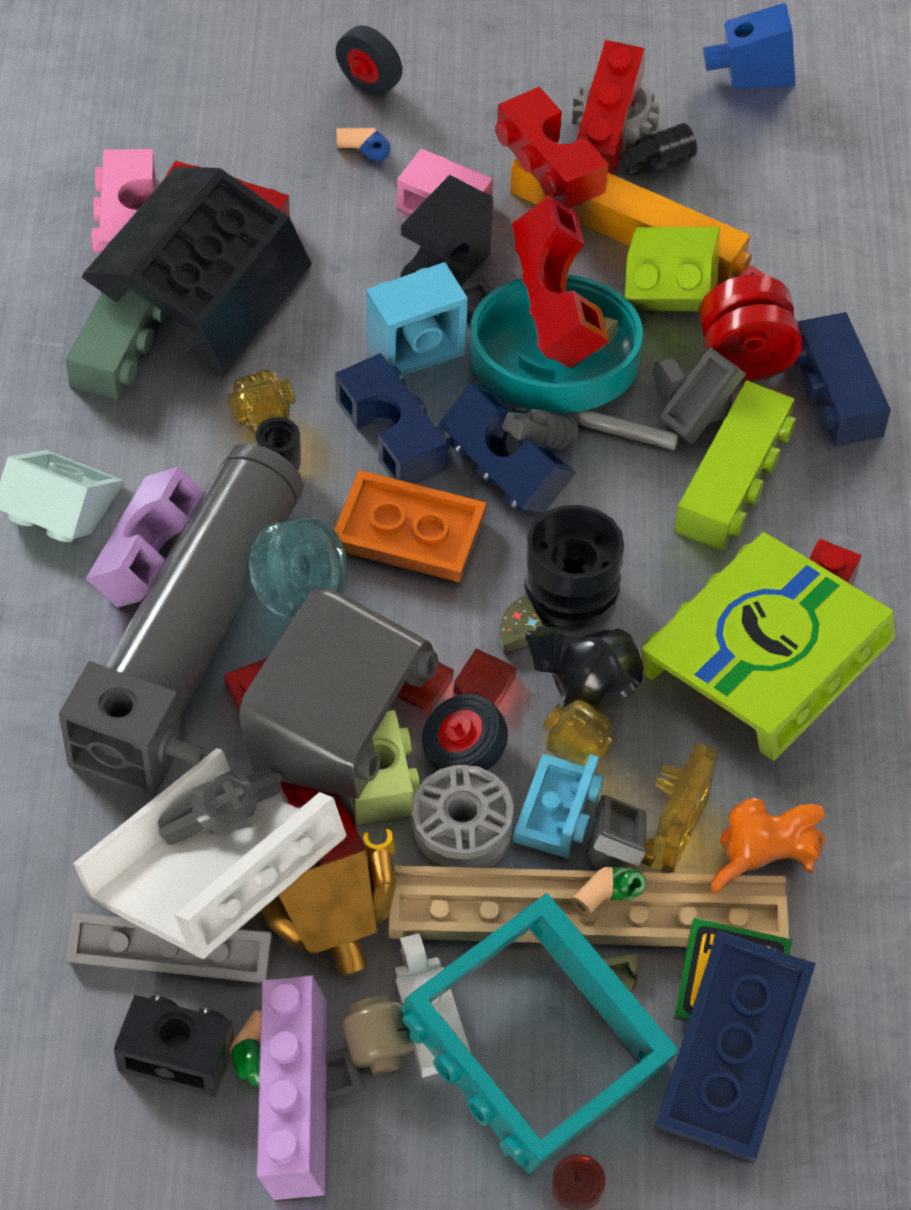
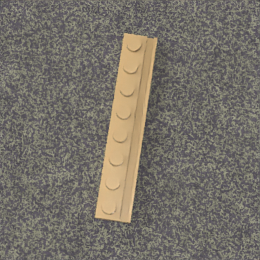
(478, 901)

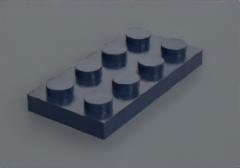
(735, 1046)

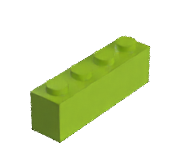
(735, 465)

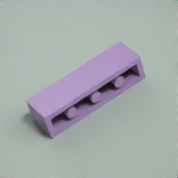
(292, 1088)

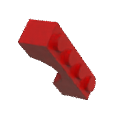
(565, 321)

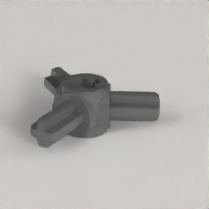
(220, 804)

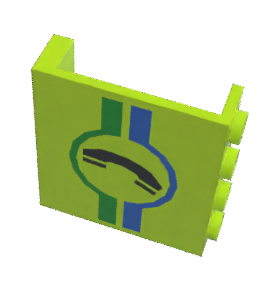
(772, 640)

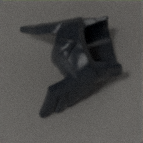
(593, 668)

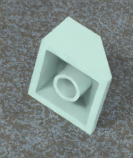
(56, 494)

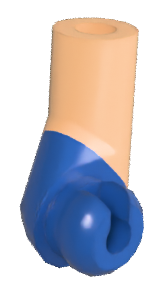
(366, 140)

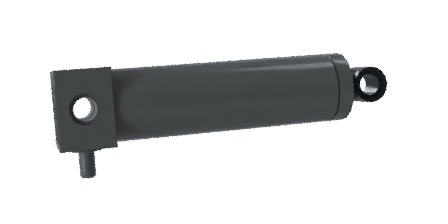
(128, 713)

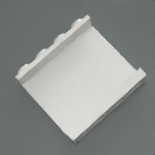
(209, 881)

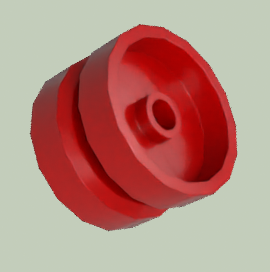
(752, 325)

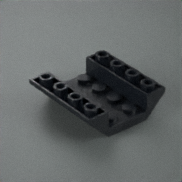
(206, 259)

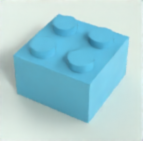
(417, 319)

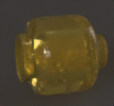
(260, 398)
(578, 732)

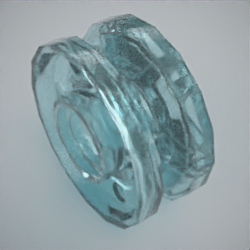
(293, 560)

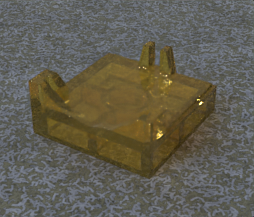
(688, 796)

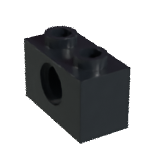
(192, 1066)

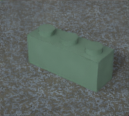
(112, 344)

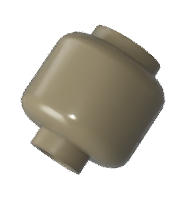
(376, 1035)

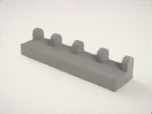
(122, 944)

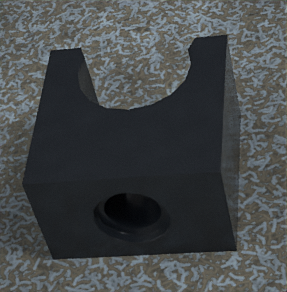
(451, 229)

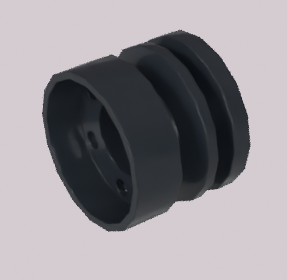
(573, 566)

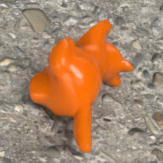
(762, 838)

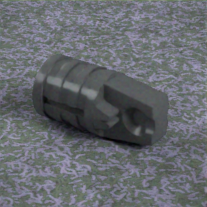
(550, 428)

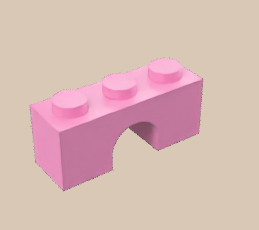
(124, 184)

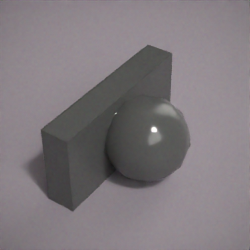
(702, 396)
(617, 835)

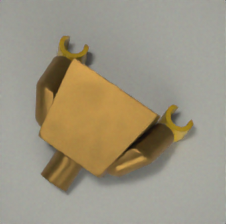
(337, 904)

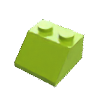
(671, 267)

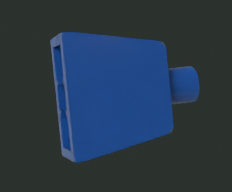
(756, 49)

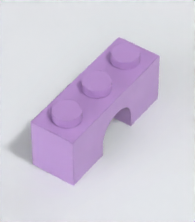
(152, 517)

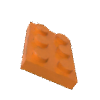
(410, 525)

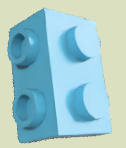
(557, 804)

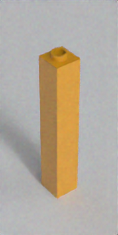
(631, 206)

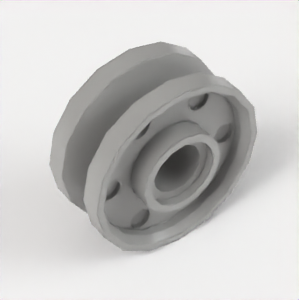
(462, 793)

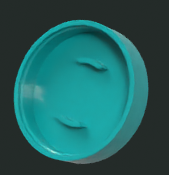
(515, 369)

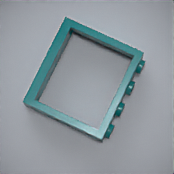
(597, 984)

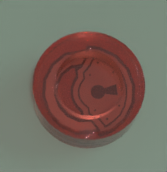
(578, 1182)

